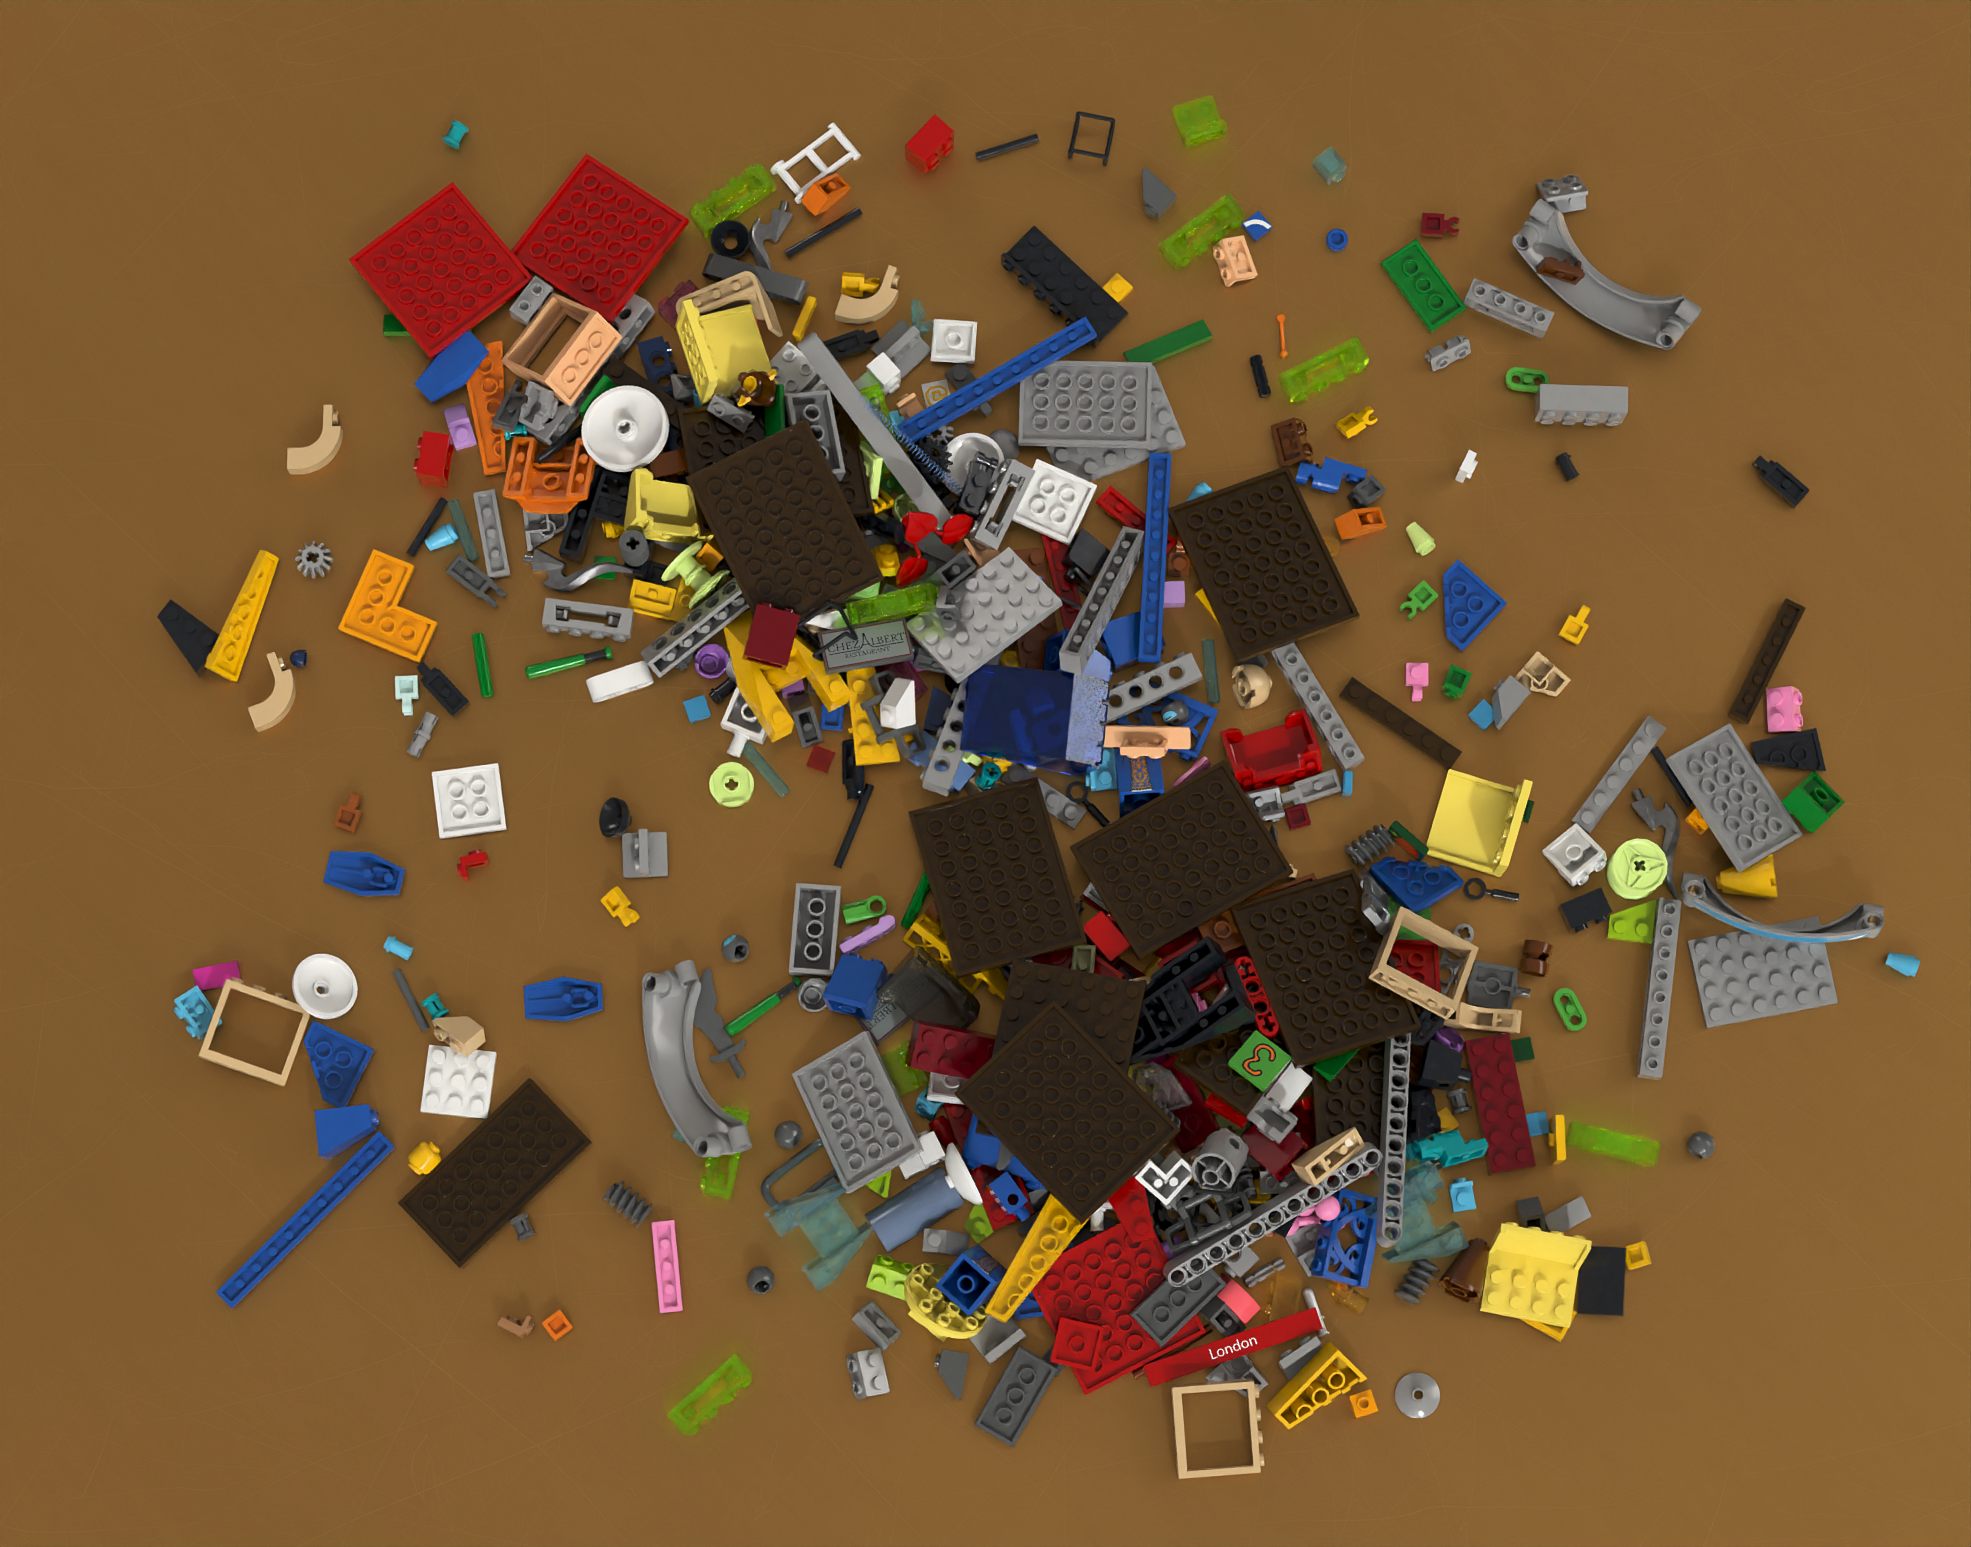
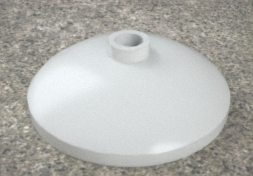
(963, 452)
(332, 978)
(959, 1176)

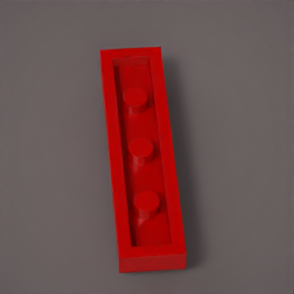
(1126, 513)

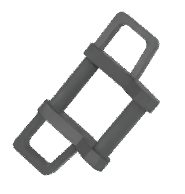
(896, 734)
(1374, 902)
(1196, 1237)

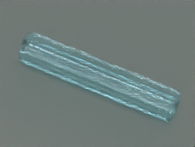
(463, 530)
(1210, 671)
(765, 769)

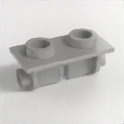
(1456, 349)
(725, 409)

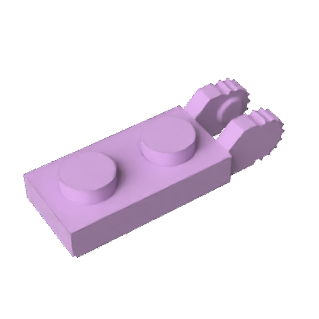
(868, 935)

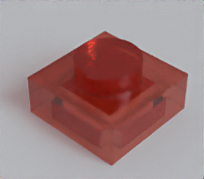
(820, 759)

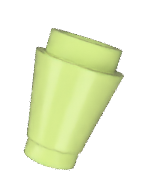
(1420, 539)

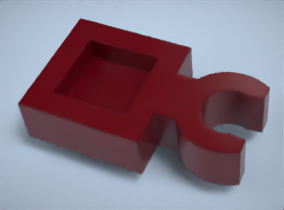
(1435, 225)

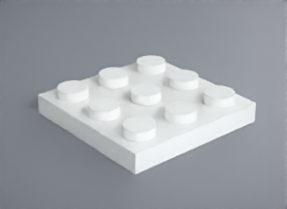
(1054, 502)
(469, 800)
(458, 1083)

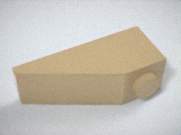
(1327, 1156)

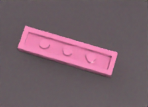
(667, 1266)

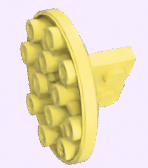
(935, 1309)

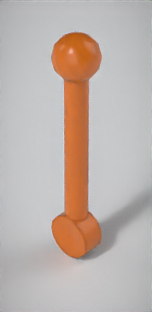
(1280, 319)

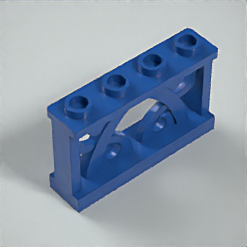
(1196, 712)
(1328, 1244)

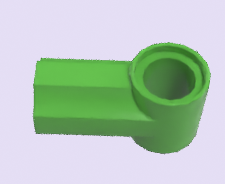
(862, 910)

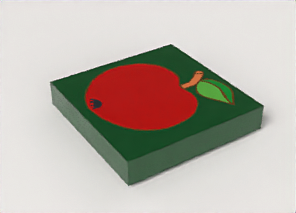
(1408, 841)

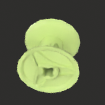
(695, 575)
(1622, 873)

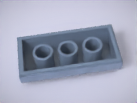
(914, 1209)

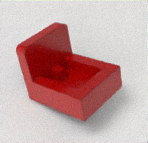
(474, 859)

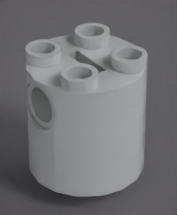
(1219, 1160)

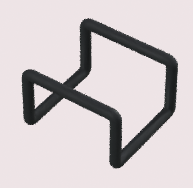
(1105, 157)
(818, 654)
(1196, 1188)

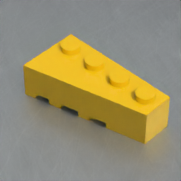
(1315, 1386)

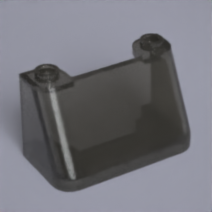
(928, 992)

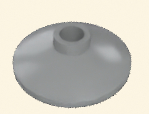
(1405, 1395)

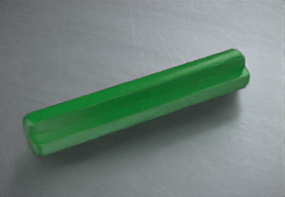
(482, 665)
(916, 902)

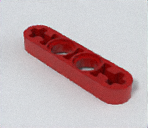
(1257, 997)

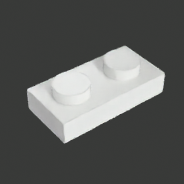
(1467, 467)

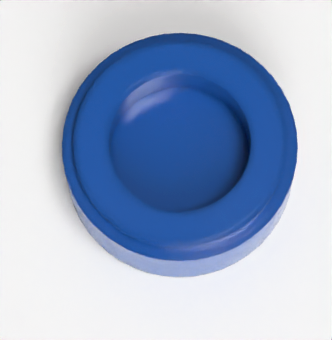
(1336, 240)

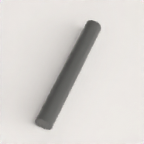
(402, 983)

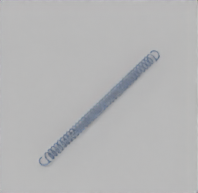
(913, 445)

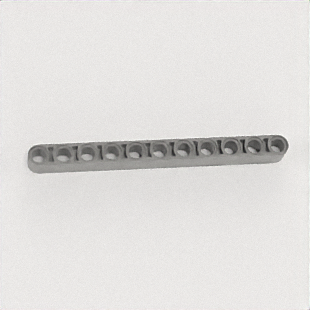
(872, 429)
(1394, 1137)
(1264, 1224)

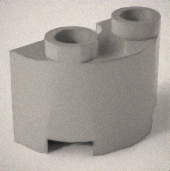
(539, 406)
(1271, 1120)

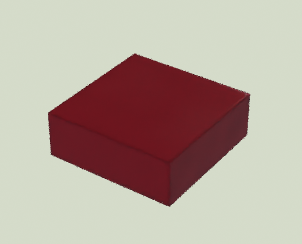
(1297, 817)

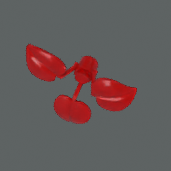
(917, 527)

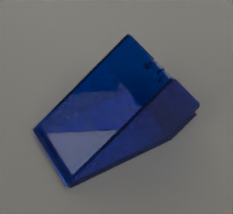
(1036, 718)

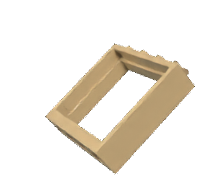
(1411, 988)
(258, 992)
(1179, 1434)

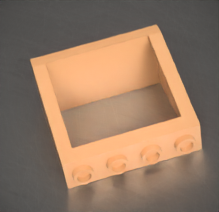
(578, 358)

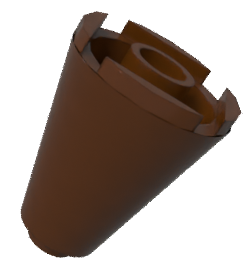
(1467, 1272)

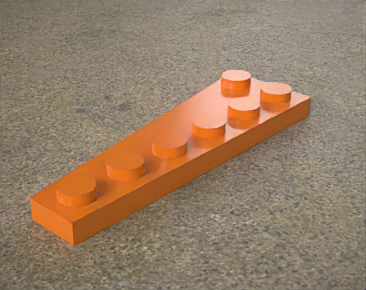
(485, 397)

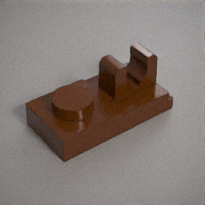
(1561, 270)

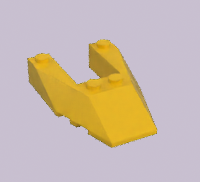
(761, 682)

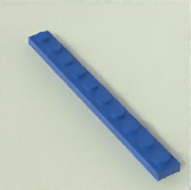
(997, 380)
(1154, 558)
(305, 1219)

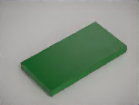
(1423, 286)

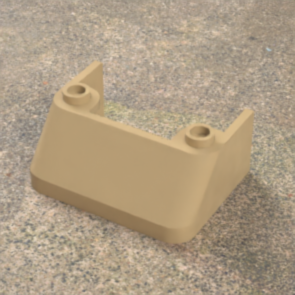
(732, 293)

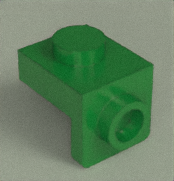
(1455, 682)

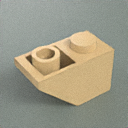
(460, 1033)

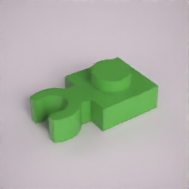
(1420, 598)

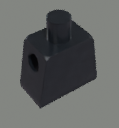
(1085, 554)
(1441, 1067)

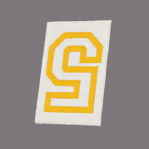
(935, 391)

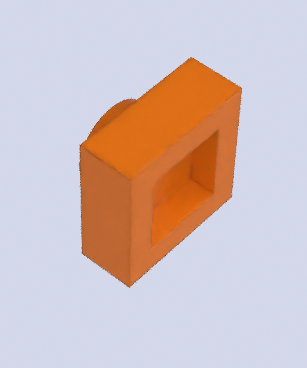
(557, 1325)

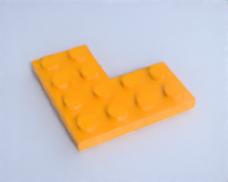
(375, 612)

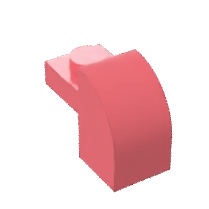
(1237, 1300)

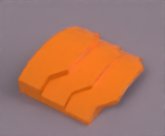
(552, 485)

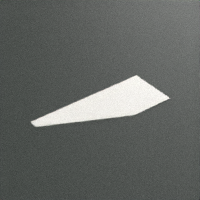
(829, 620)

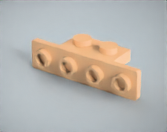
(1147, 740)

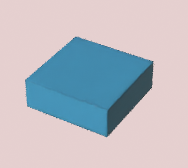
(697, 709)
(1482, 715)
(1347, 780)
(1537, 1123)

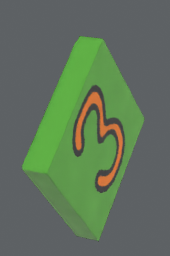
(1259, 1061)

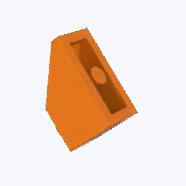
(825, 193)
(1360, 522)

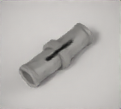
(422, 734)

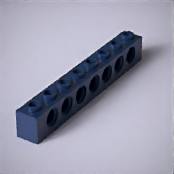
(650, 351)

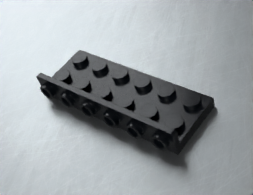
(1062, 284)

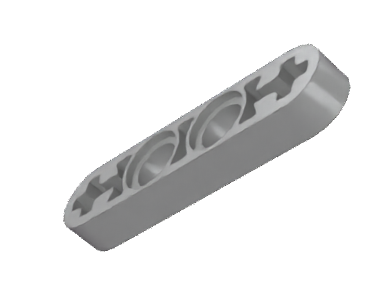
(1453, 965)

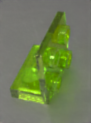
(1199, 121)
(902, 1076)

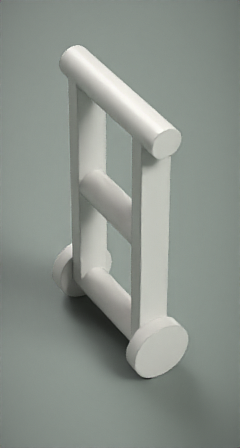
(781, 167)

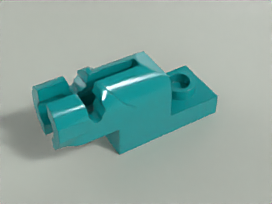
(1448, 1148)

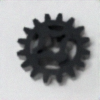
(929, 448)

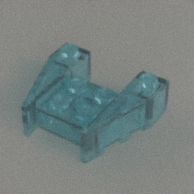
(826, 1228)
(1419, 1234)

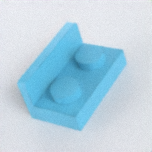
(1105, 777)
(195, 1011)

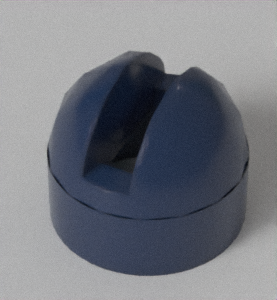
(299, 658)

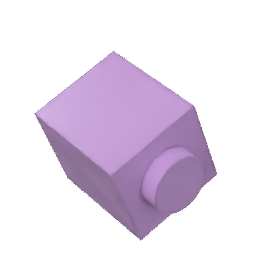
(1174, 594)

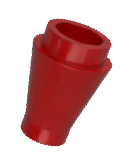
(943, 1131)

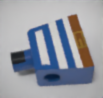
(1000, 1190)

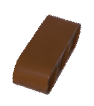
(668, 465)

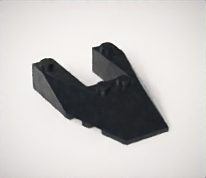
(607, 503)
(1170, 1014)

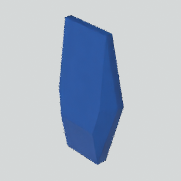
(452, 367)
(363, 874)
(562, 999)

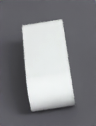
(619, 681)

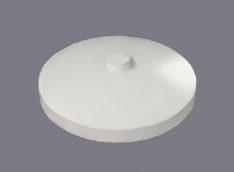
(625, 428)

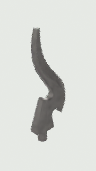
(772, 231)
(558, 580)
(1666, 818)

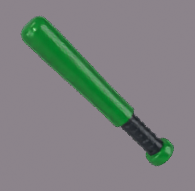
(560, 664)
(760, 1008)

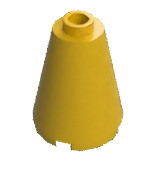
(1754, 881)

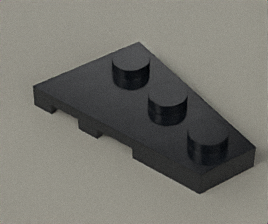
(1791, 750)

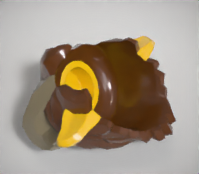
(755, 388)

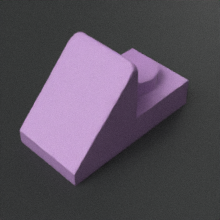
(460, 427)

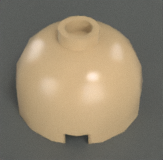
(1251, 685)

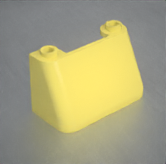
(661, 510)

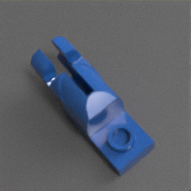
(1330, 475)

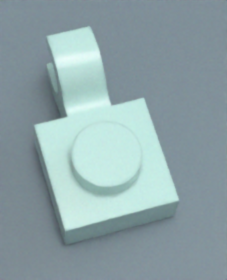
(406, 689)

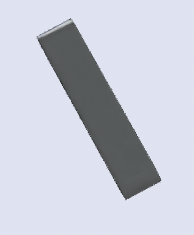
(774, 283)

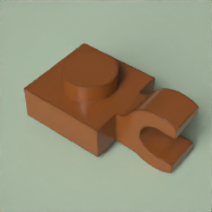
(1178, 562)
(347, 816)

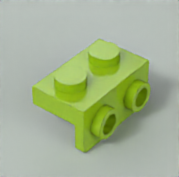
(889, 1276)

